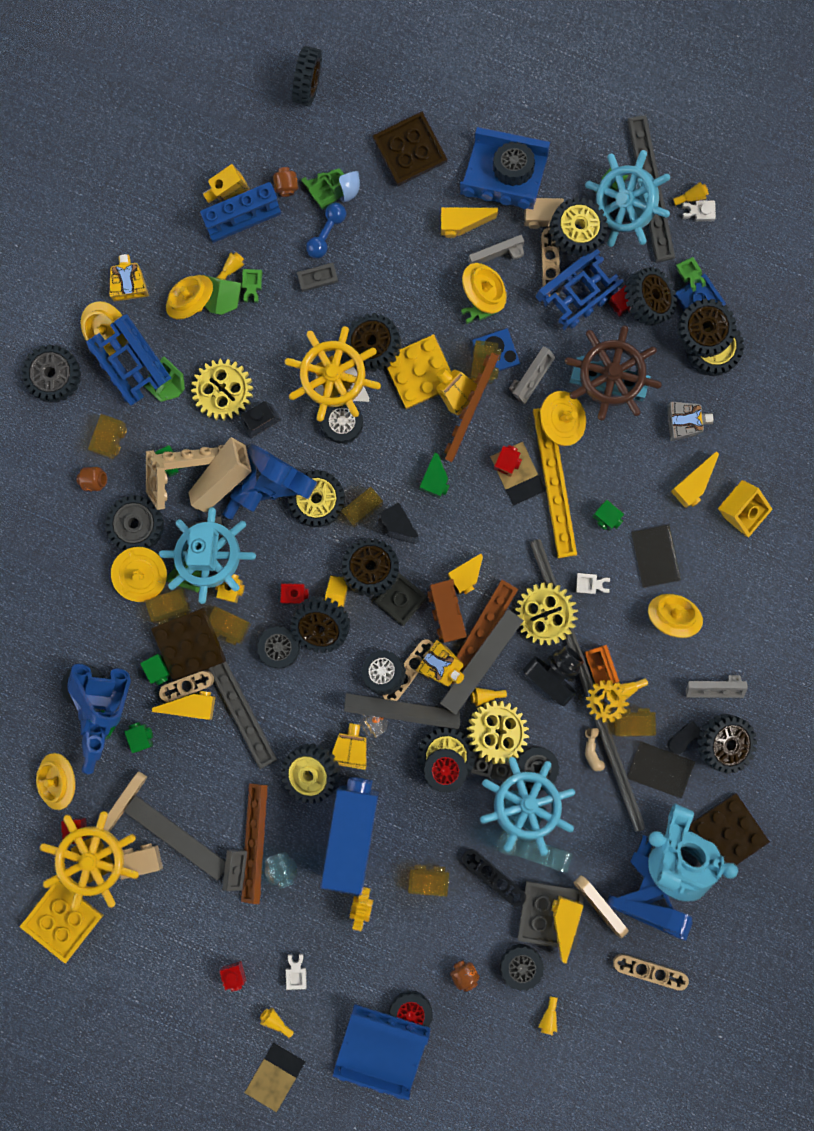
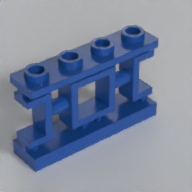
(241, 212)
(570, 277)
(138, 350)

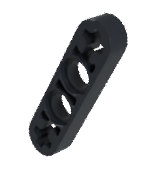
(492, 880)

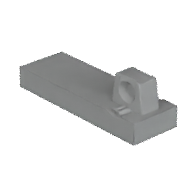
(512, 246)
(523, 389)
(732, 688)

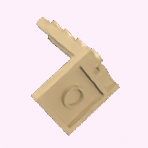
(157, 464)

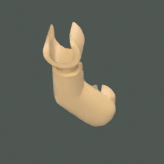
(590, 754)

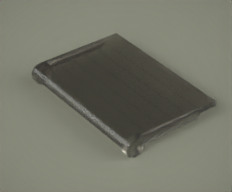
(656, 556)
(661, 769)

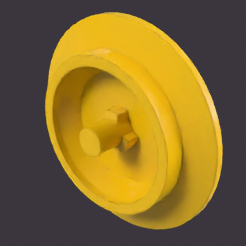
(484, 288)
(189, 296)
(97, 319)
(562, 418)
(138, 574)
(675, 615)
(55, 781)

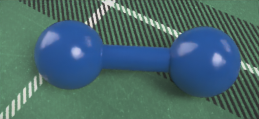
(335, 214)

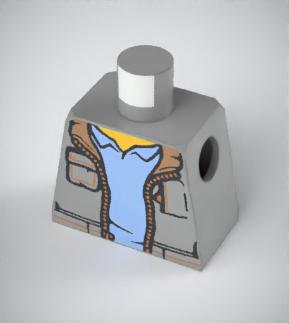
(686, 420)

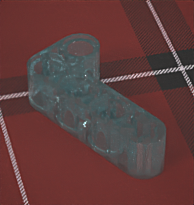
(555, 858)

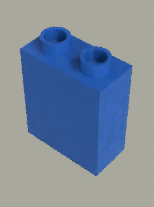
(350, 836)

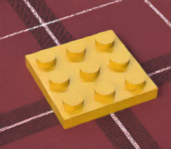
(416, 371)
(59, 927)

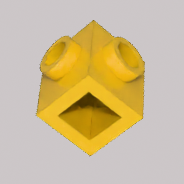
(230, 595)

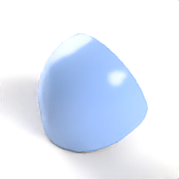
(350, 185)

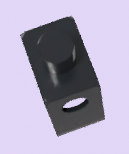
(259, 418)

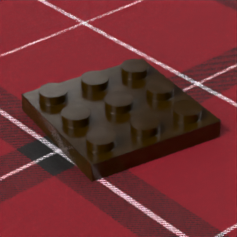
(410, 148)
(188, 644)
(731, 830)

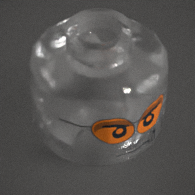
(373, 725)

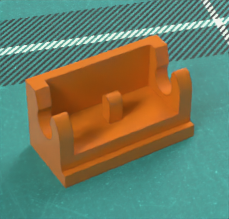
(601, 665)

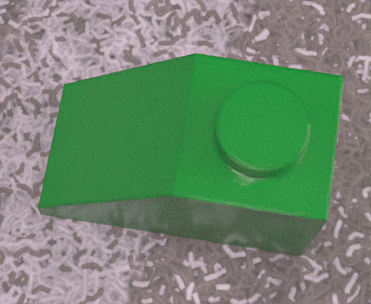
(435, 478)

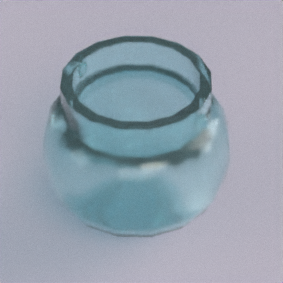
(280, 870)

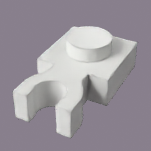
(701, 210)
(589, 584)
(295, 975)

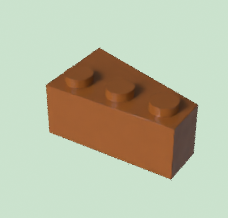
(446, 611)

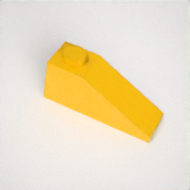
(461, 220)
(695, 484)
(193, 706)
(566, 919)

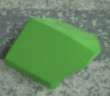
(224, 295)
(173, 387)

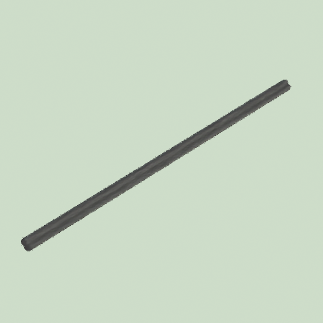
(587, 684)

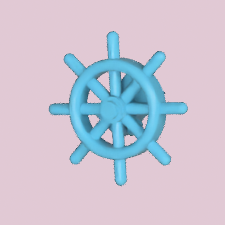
(636, 197)
(204, 552)
(526, 809)

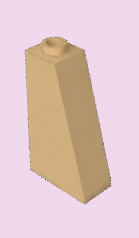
(221, 476)

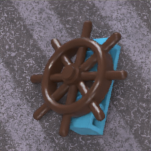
(610, 375)

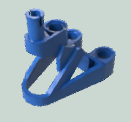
(275, 481)
(97, 693)
(639, 903)

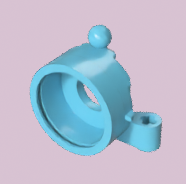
(672, 872)

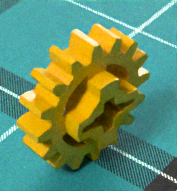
(606, 708)
(361, 909)

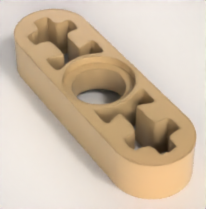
(174, 696)

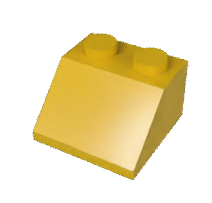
(745, 508)

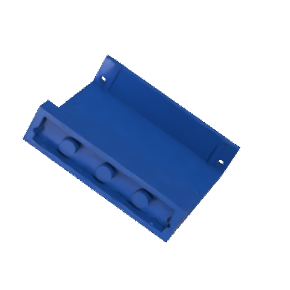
(481, 179)
(381, 1052)

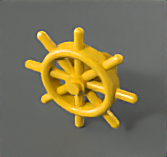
(330, 374)
(91, 859)

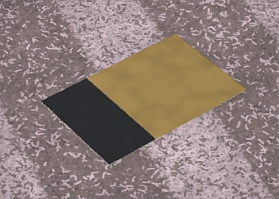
(523, 482)
(275, 1077)

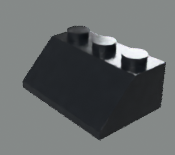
(397, 524)

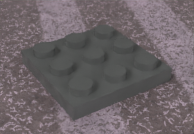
(536, 915)

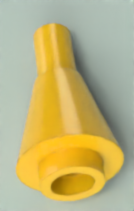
(696, 193)
(231, 265)
(632, 687)
(481, 696)
(272, 1020)
(549, 1020)

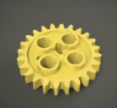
(233, 377)
(540, 598)
(481, 729)

